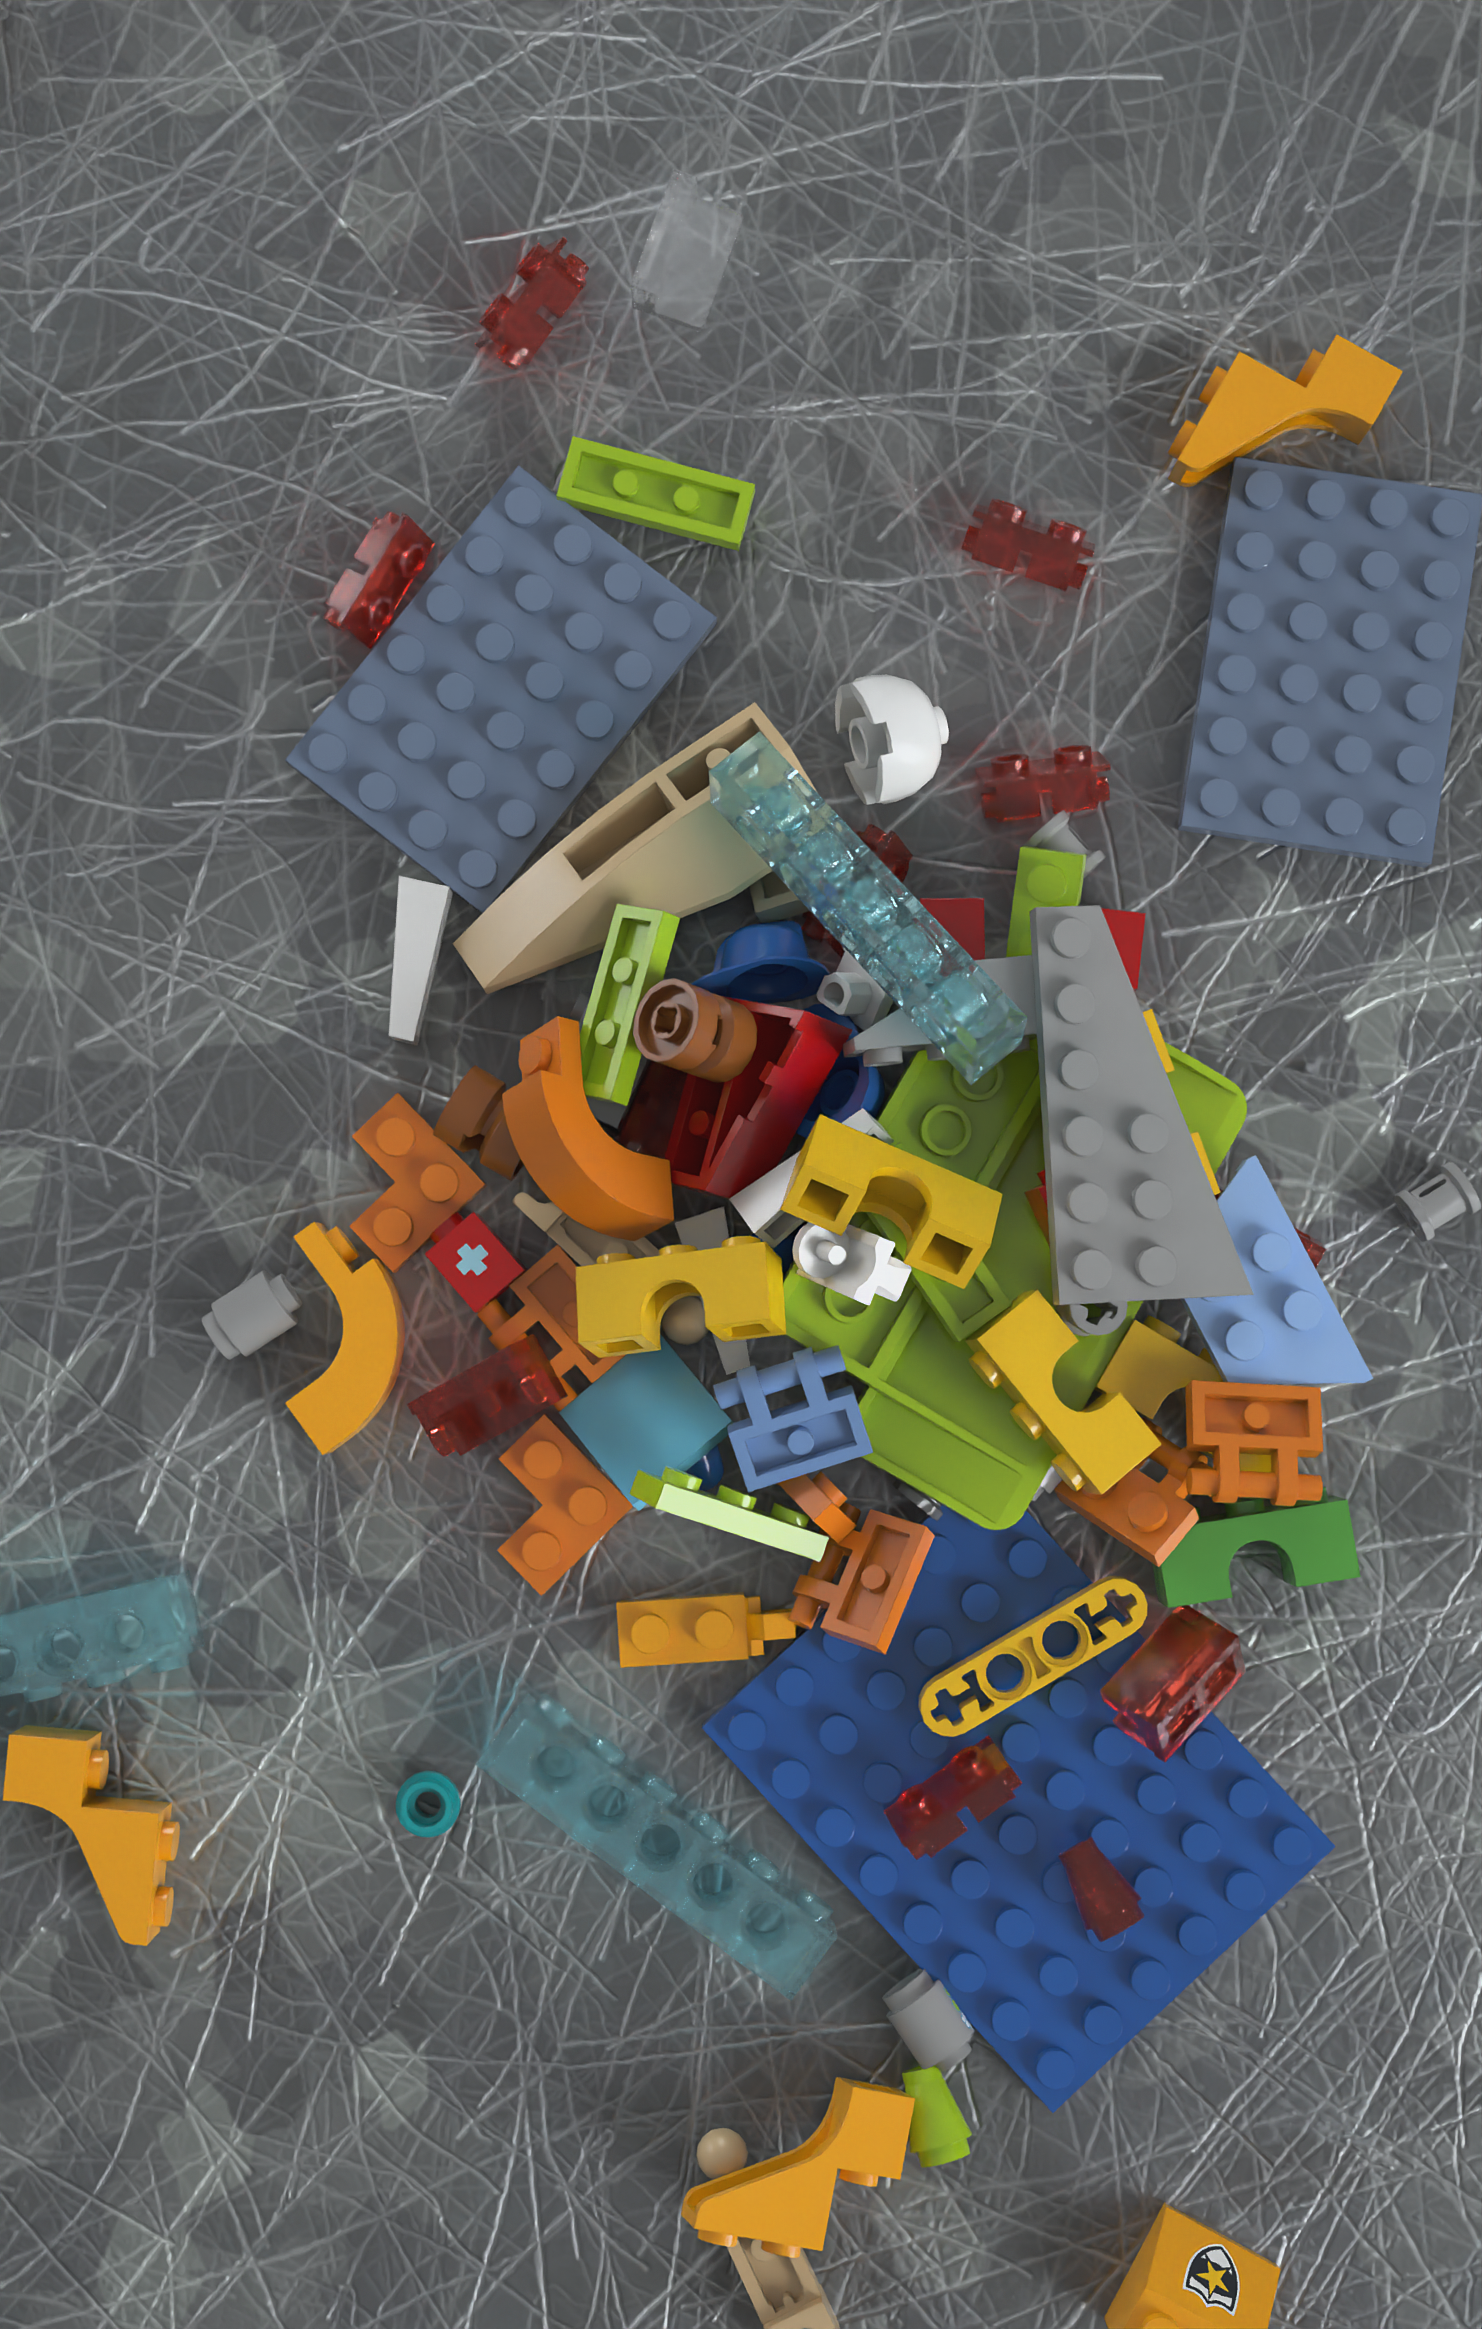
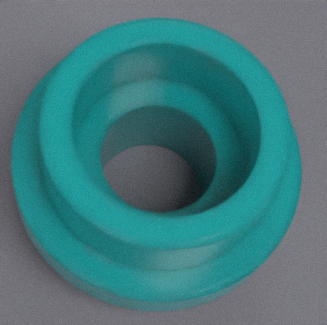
(417, 1821)

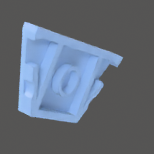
(1290, 1323)

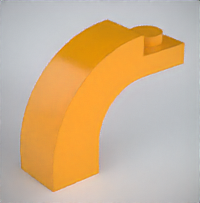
(370, 1347)

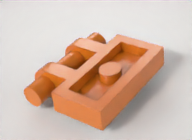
(551, 1299)
(1258, 1421)
(1138, 1509)
(873, 1585)

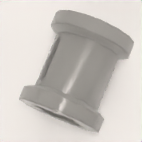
(1060, 836)
(1437, 1201)
(1109, 1320)

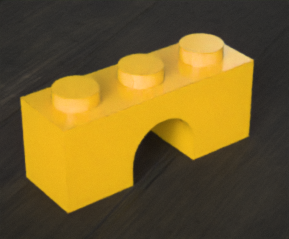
(939, 1212)
(626, 1296)
(1020, 1354)
(1152, 1366)

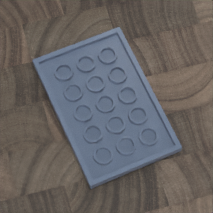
(1330, 662)
(501, 690)

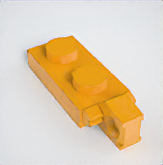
(697, 1629)

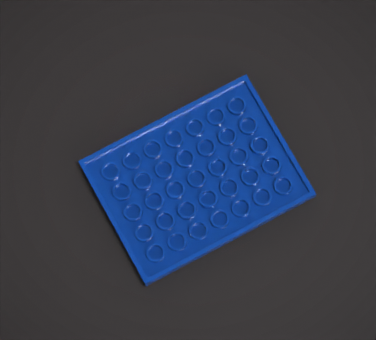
(992, 1915)

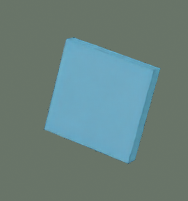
(647, 1417)

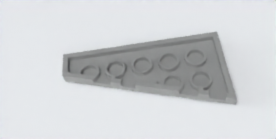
(1120, 1165)

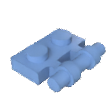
(797, 1436)

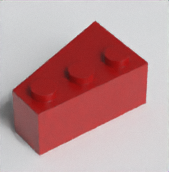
(741, 1127)

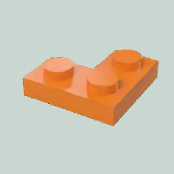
(427, 1188)
(575, 1502)

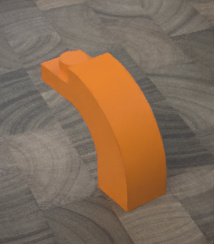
(569, 1150)

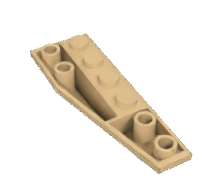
(644, 849)

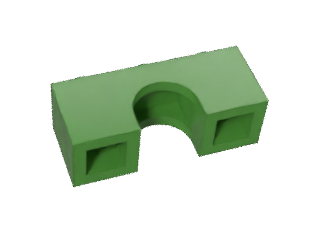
(1310, 1538)

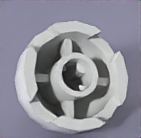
(891, 735)

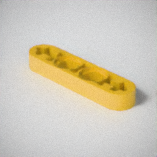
(1037, 1664)

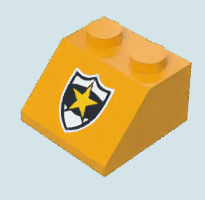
(1193, 2280)

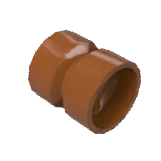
(694, 1031)
(477, 1121)

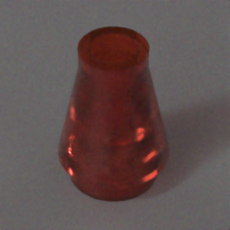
(1100, 1891)

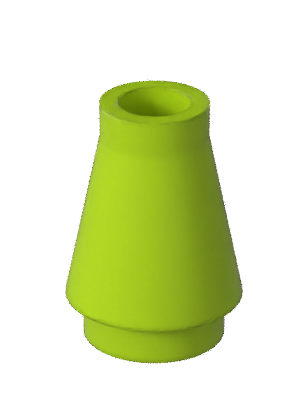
(937, 2125)

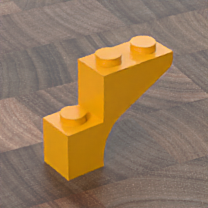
(1255, 404)
(120, 1837)
(791, 2194)

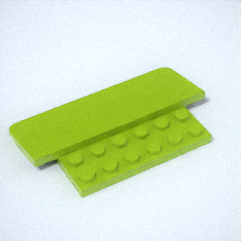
(922, 1399)

